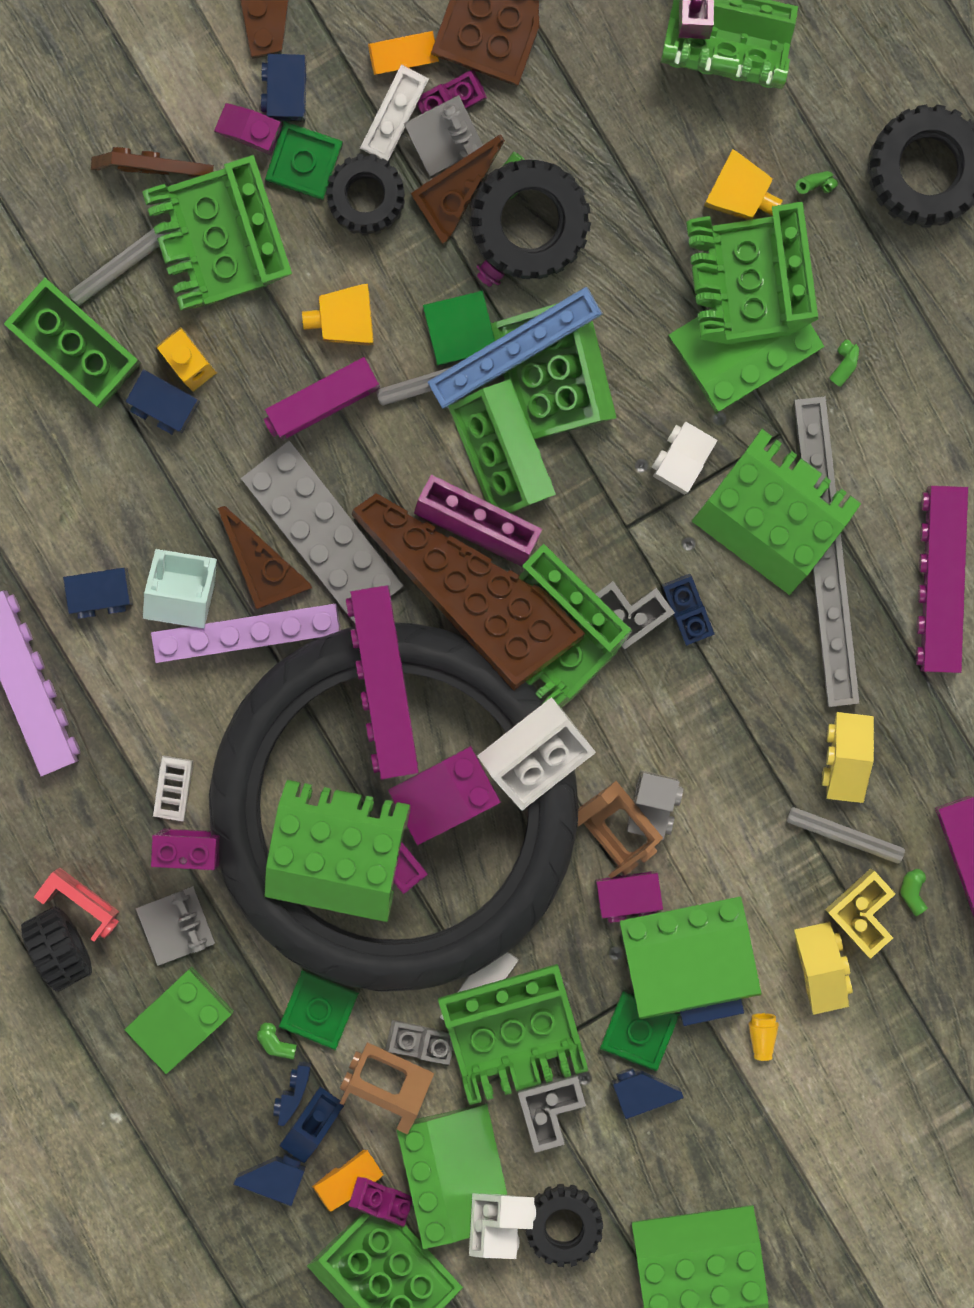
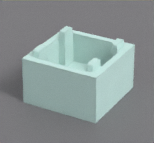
(179, 588)

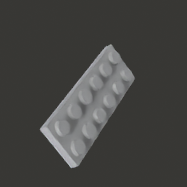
(318, 525)

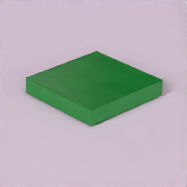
(303, 160)
(458, 327)
(318, 1009)
(635, 1038)

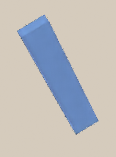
(515, 347)

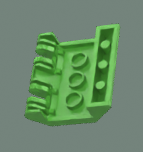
(745, 44)
(219, 234)
(753, 276)
(775, 514)
(601, 626)
(335, 852)
(512, 1030)
(701, 1260)

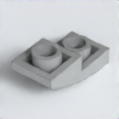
(419, 1042)

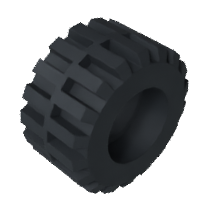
(359, 168)
(56, 949)
(565, 1251)

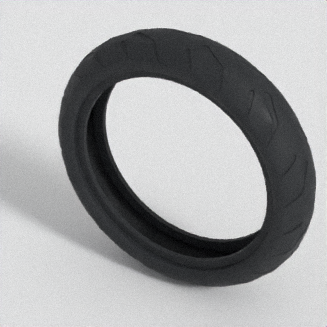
(304, 935)

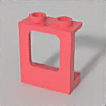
(62, 881)

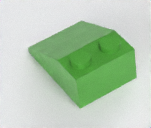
(179, 1020)

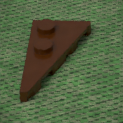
(147, 163)
(450, 192)
(264, 570)

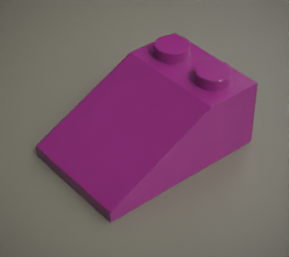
(445, 795)

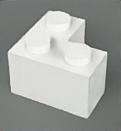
(684, 458)
(496, 1224)

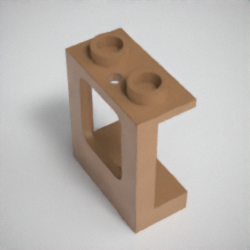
(604, 805)
(405, 1103)

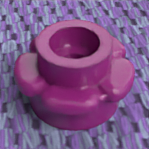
(488, 274)

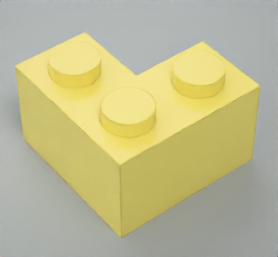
(849, 757)
(855, 912)
(823, 967)

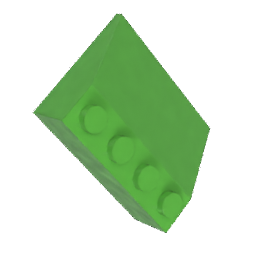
(737, 369)
(563, 383)
(690, 957)
(444, 1164)
(382, 1268)

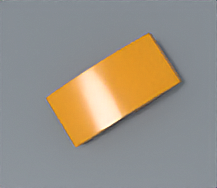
(406, 50)
(339, 1183)

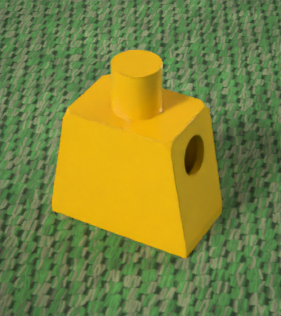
(741, 189)
(343, 316)
(186, 359)

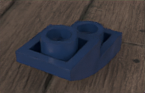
(688, 609)
(289, 1101)

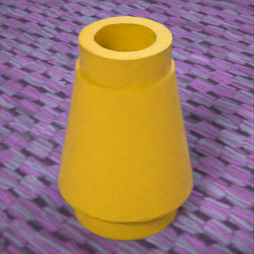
(763, 1035)

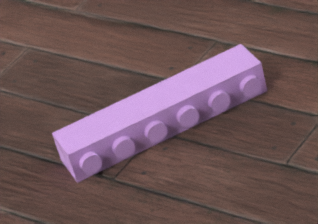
(245, 633)
(32, 695)

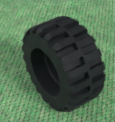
(886, 174)
(571, 228)

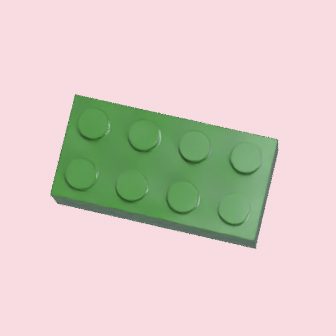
(72, 343)

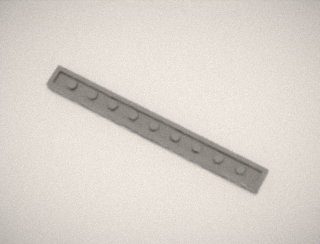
(829, 571)

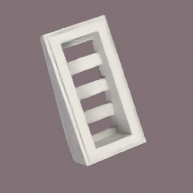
(179, 763)

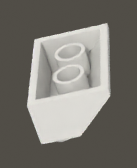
(536, 754)

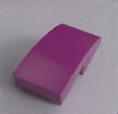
(465, 86)
(380, 1201)

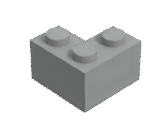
(641, 615)
(656, 798)
(543, 1104)

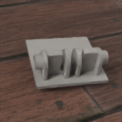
(443, 135)
(175, 926)

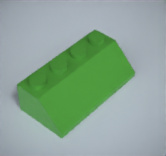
(502, 448)

